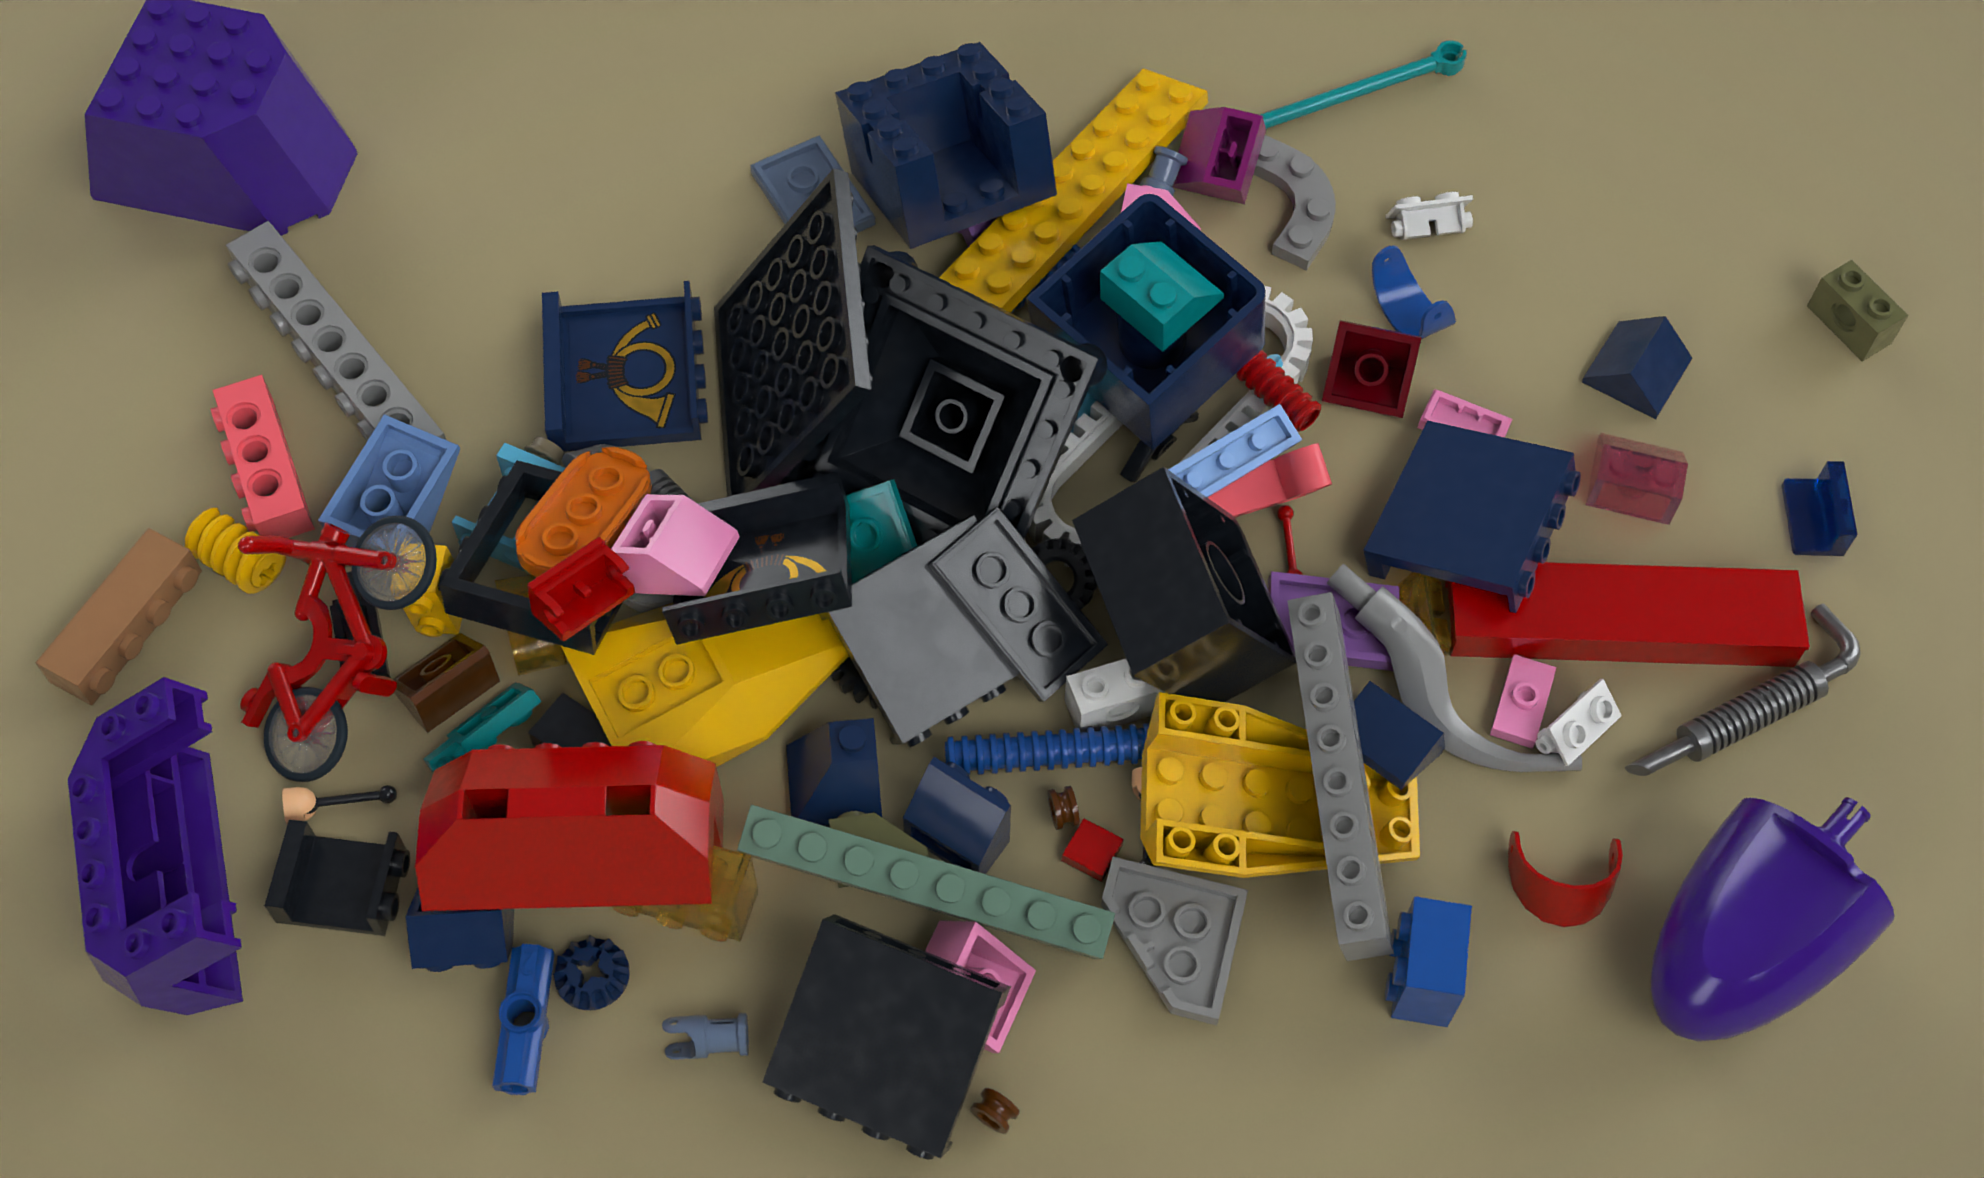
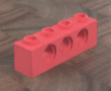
(252, 406)

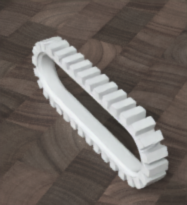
(1095, 430)

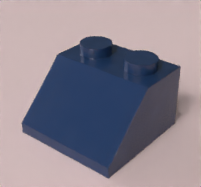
(458, 937)

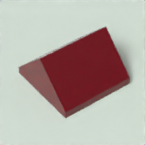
(1371, 368)

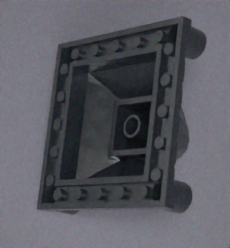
(959, 404)

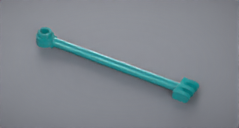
(1443, 60)

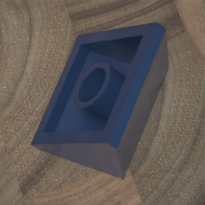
(1640, 364)
(1394, 737)

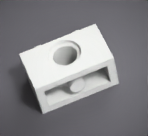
(1108, 696)

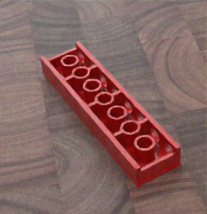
(1638, 616)

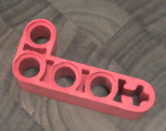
(1276, 482)

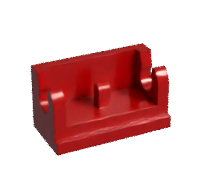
(580, 589)

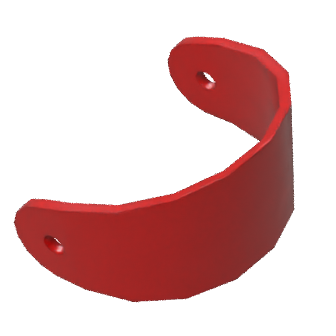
(1556, 901)

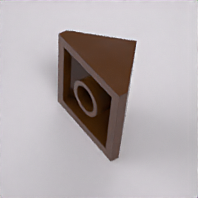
(446, 680)

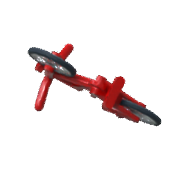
(390, 571)

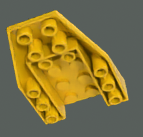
(706, 693)

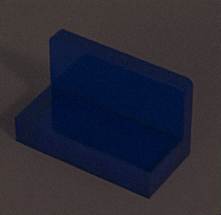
(1820, 512)

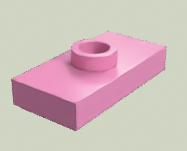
(1460, 413)
(1523, 701)

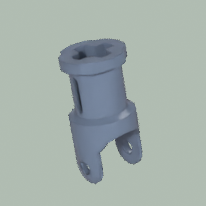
(1164, 169)
(708, 1036)

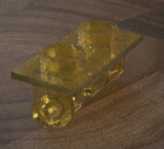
(1425, 598)

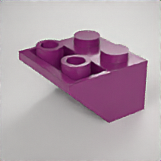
(1220, 152)

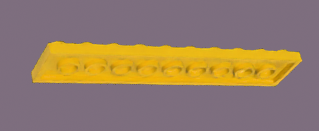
(1088, 180)

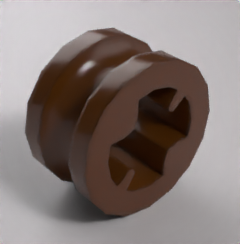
(1063, 807)
(995, 1110)

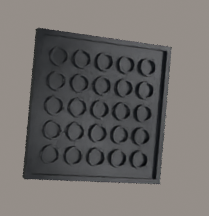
(792, 342)

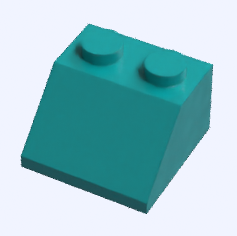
(1157, 292)

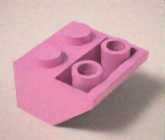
(674, 546)

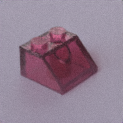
(1637, 479)

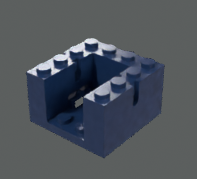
(947, 143)

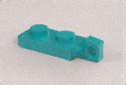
(482, 728)

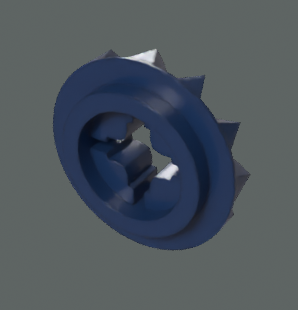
(597, 991)

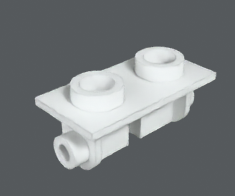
(1445, 211)
(1580, 724)

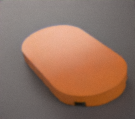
(585, 502)

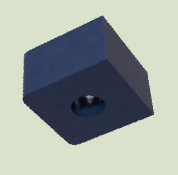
(1143, 385)

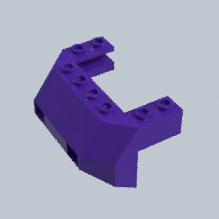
(154, 854)

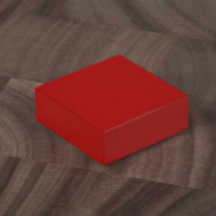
(1092, 849)

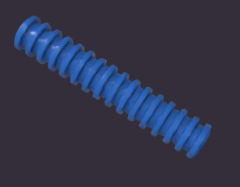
(1048, 749)

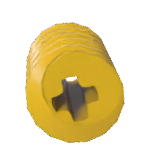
(215, 543)

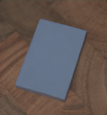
(796, 172)

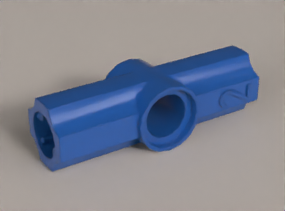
(521, 1046)

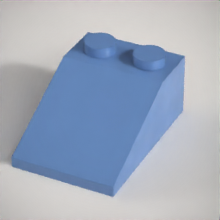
(394, 475)

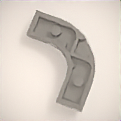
(1311, 200)

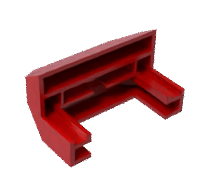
(569, 828)

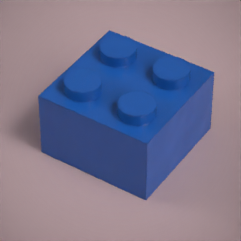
(1429, 961)

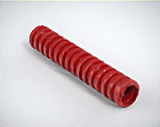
(1277, 389)

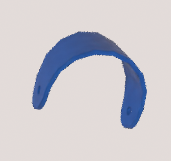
(1403, 298)

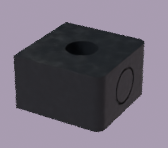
(1183, 590)

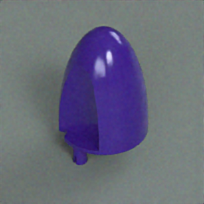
(1764, 921)

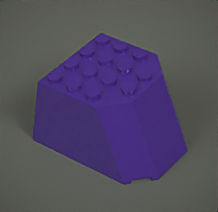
(213, 123)

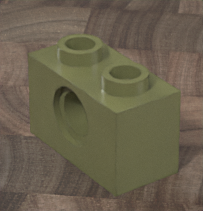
(1857, 310)

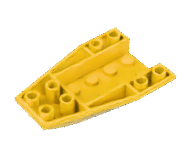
(1239, 794)

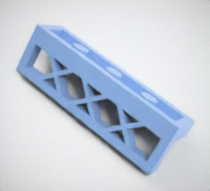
(1238, 452)

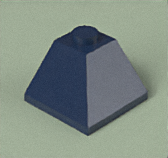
(834, 771)

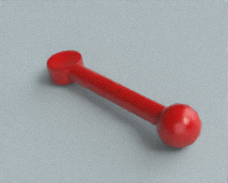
(1285, 514)

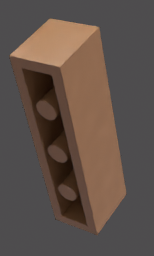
(119, 617)

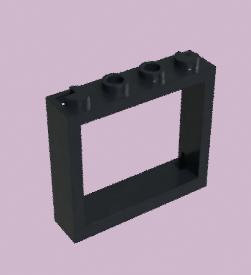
(494, 606)

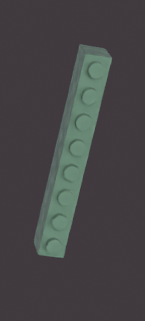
(926, 882)

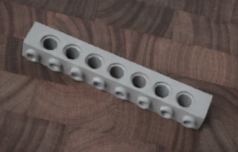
(323, 332)
(1340, 778)

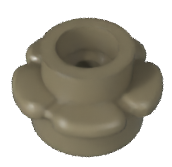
(545, 449)

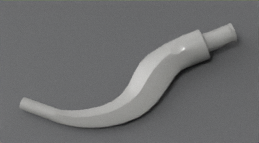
(1423, 677)

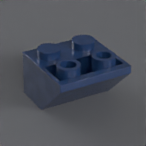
(958, 817)

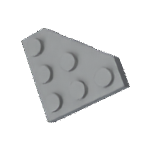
(1178, 932)

